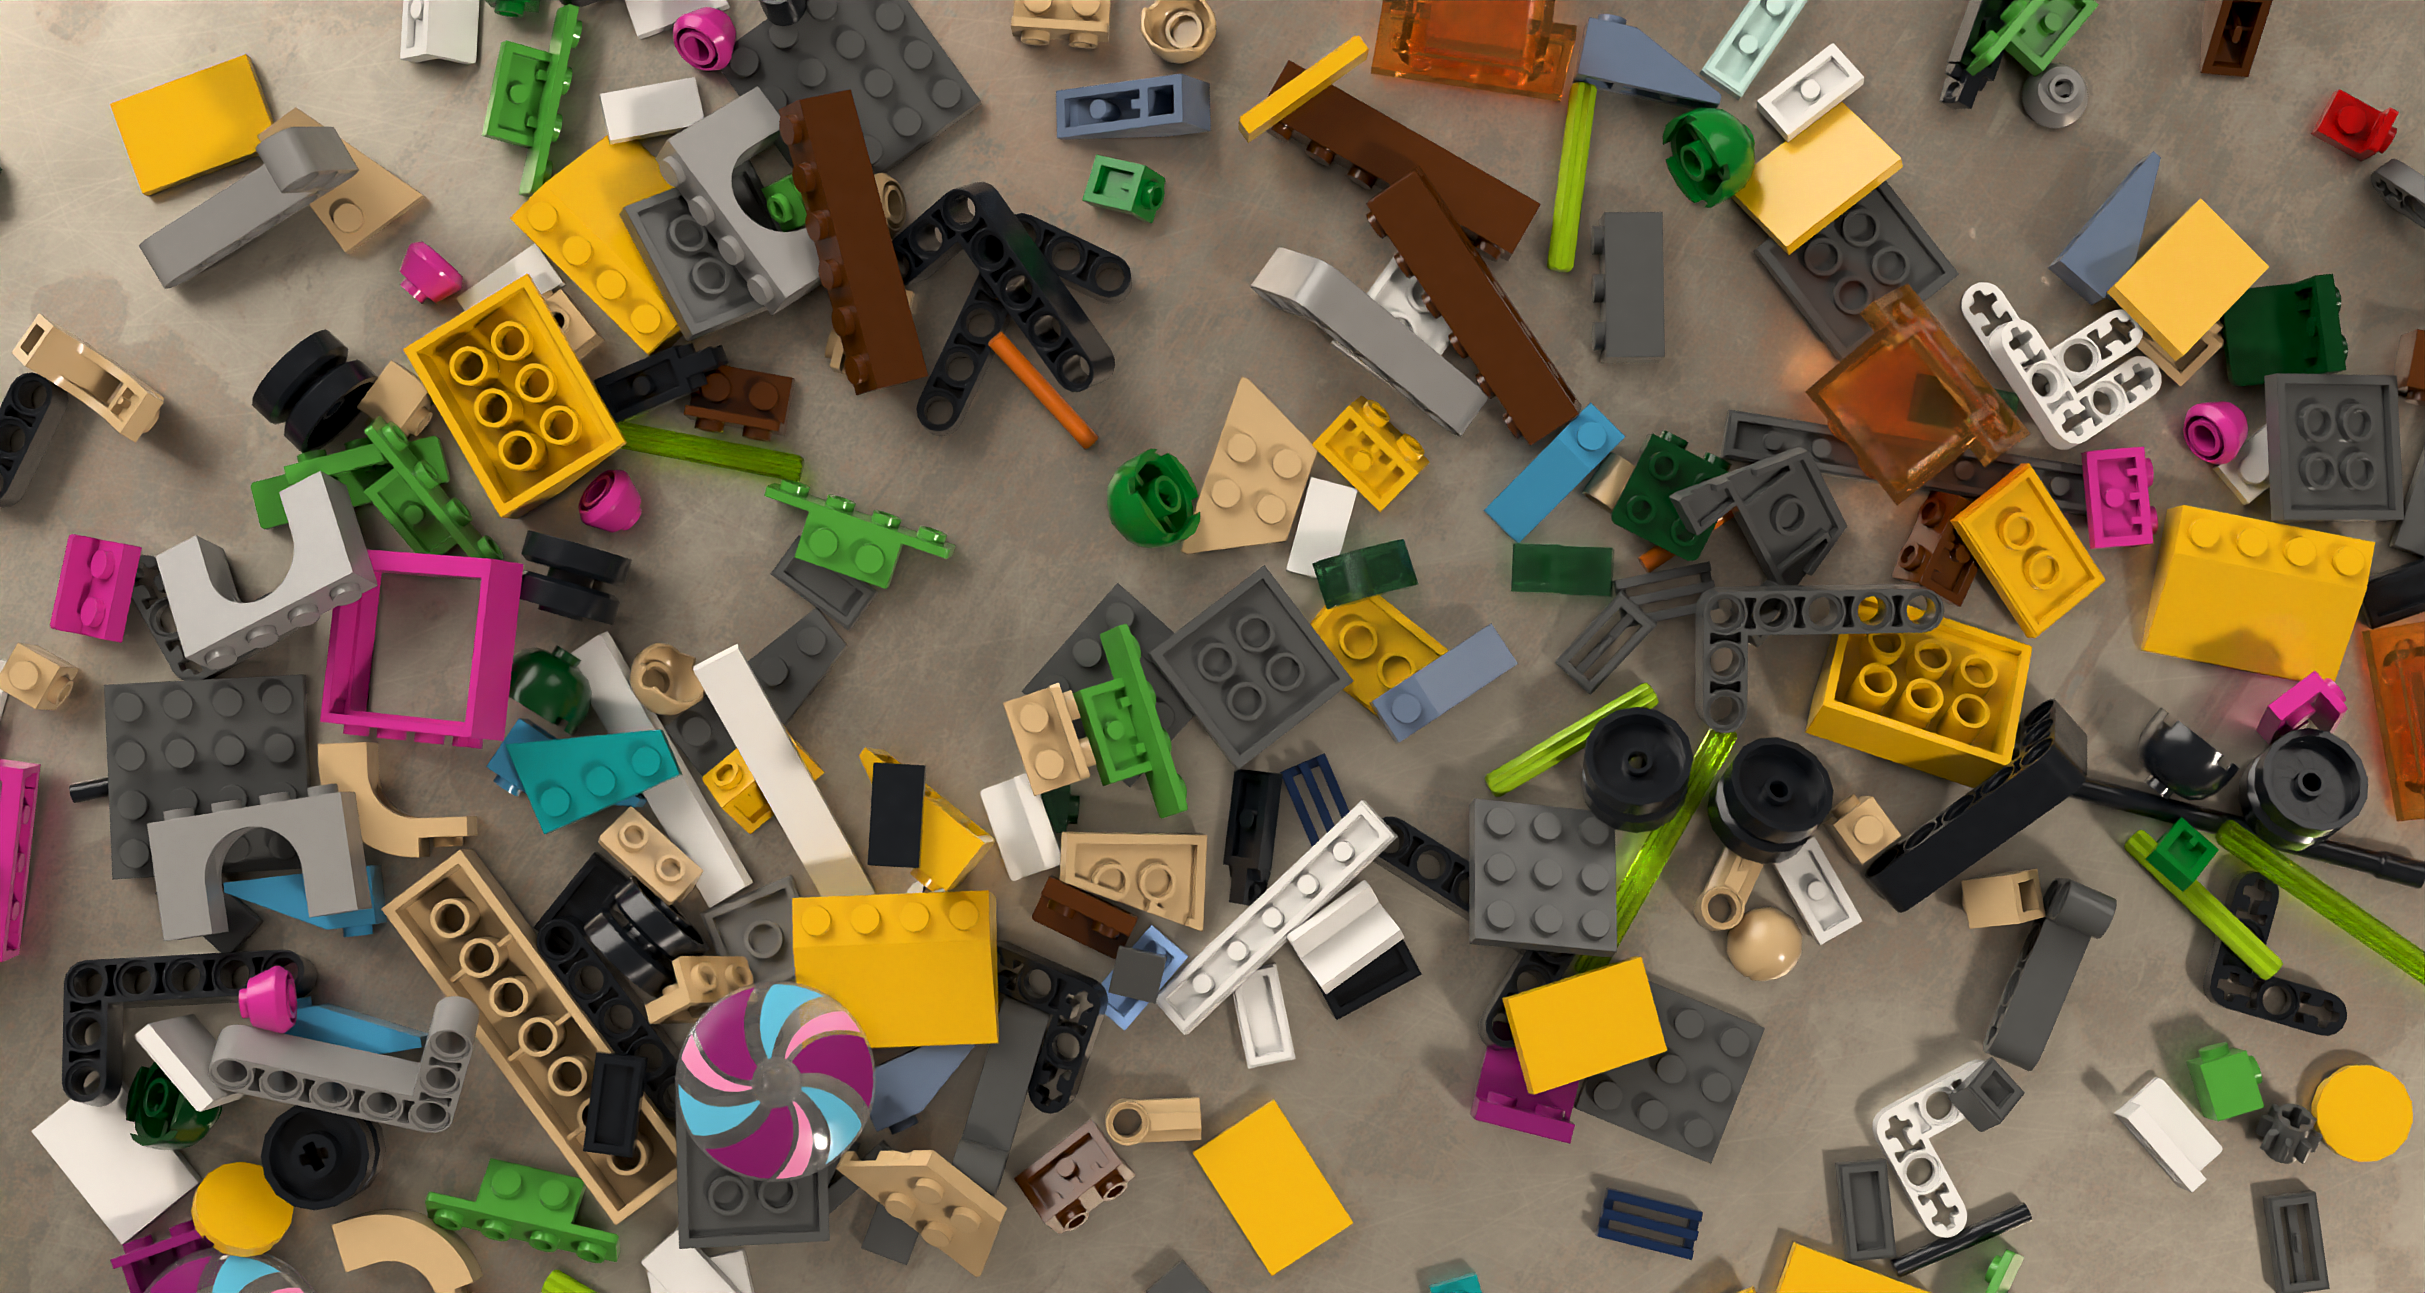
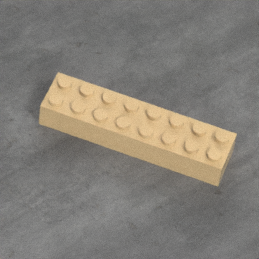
(528, 1022)

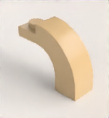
(90, 377)
(382, 824)
(408, 1239)

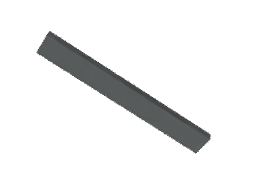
(1758, 437)

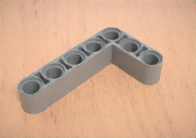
(296, 171)
(1373, 335)
(351, 1079)

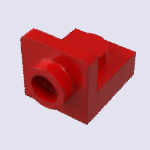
(2355, 126)

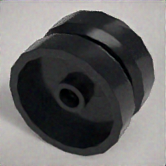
(314, 391)
(570, 578)
(1636, 769)
(2303, 789)
(1770, 800)
(644, 937)
(301, 1173)

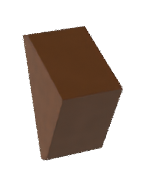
(2231, 35)

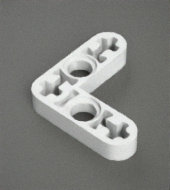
(2101, 326)
(2063, 400)
(1921, 1127)

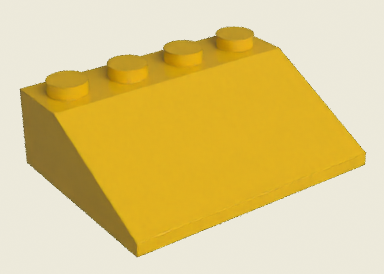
(581, 231)
(516, 398)
(2255, 594)
(1924, 699)
(949, 838)
(904, 963)

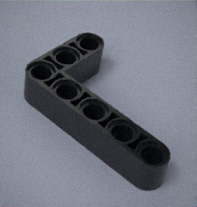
(1006, 278)
(984, 301)
(38, 426)
(2043, 776)
(1446, 892)
(164, 990)
(599, 1003)

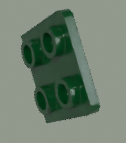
(2284, 331)
(1645, 500)

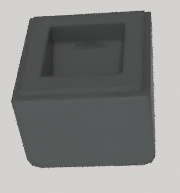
(1137, 974)
(1986, 1095)

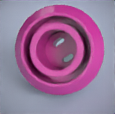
(703, 36)
(428, 274)
(2215, 431)
(610, 502)
(270, 1000)

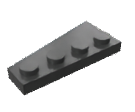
(786, 671)

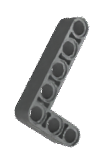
(1792, 620)

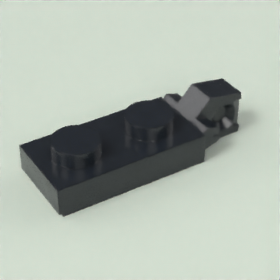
(1961, 87)
(658, 380)
(1251, 833)

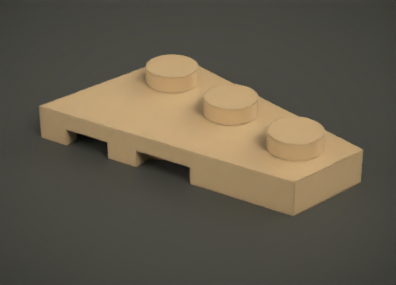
(362, 203)
(1141, 870)

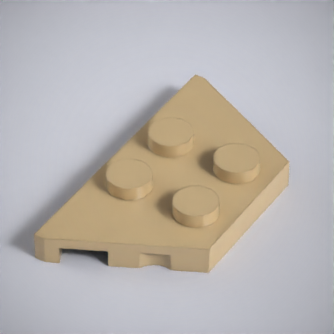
(1252, 477)
(932, 1200)

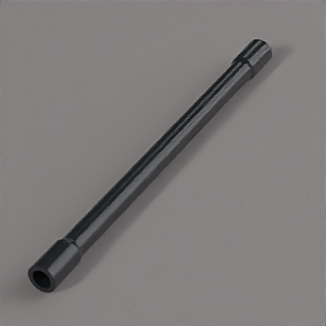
(2380, 864)

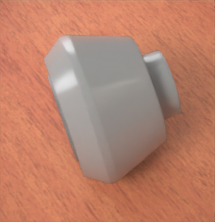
(2045, 101)

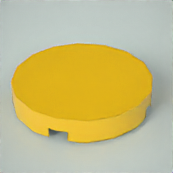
(2362, 1112)
(240, 1210)

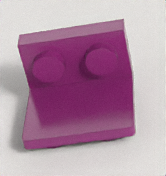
(1505, 1101)

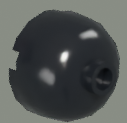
(2181, 761)

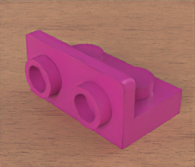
(2119, 498)
(95, 587)
(2310, 698)

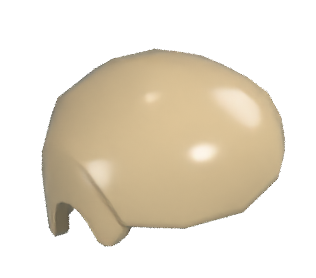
(1178, 29)
(665, 680)
(1765, 944)

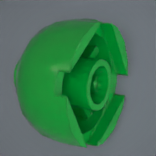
(1710, 154)
(1152, 500)

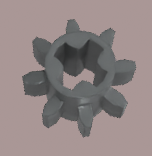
(2288, 1133)

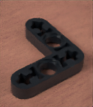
(2225, 961)
(1062, 1005)

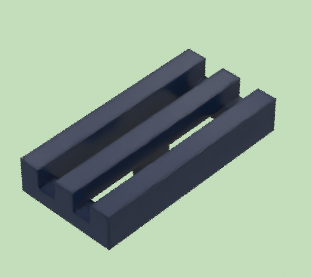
(1305, 769)
(1689, 1233)

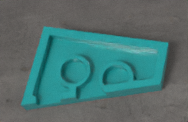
(590, 773)

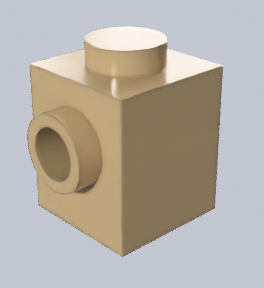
(573, 322)
(400, 399)
(37, 677)
(1860, 828)
(2003, 898)

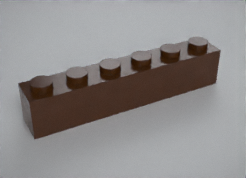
(1383, 151)
(852, 241)
(1473, 305)

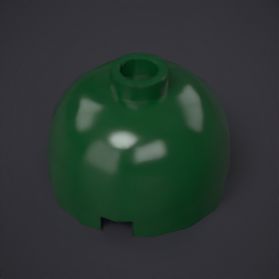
(551, 686)
(163, 1114)

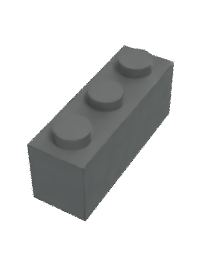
(1629, 287)

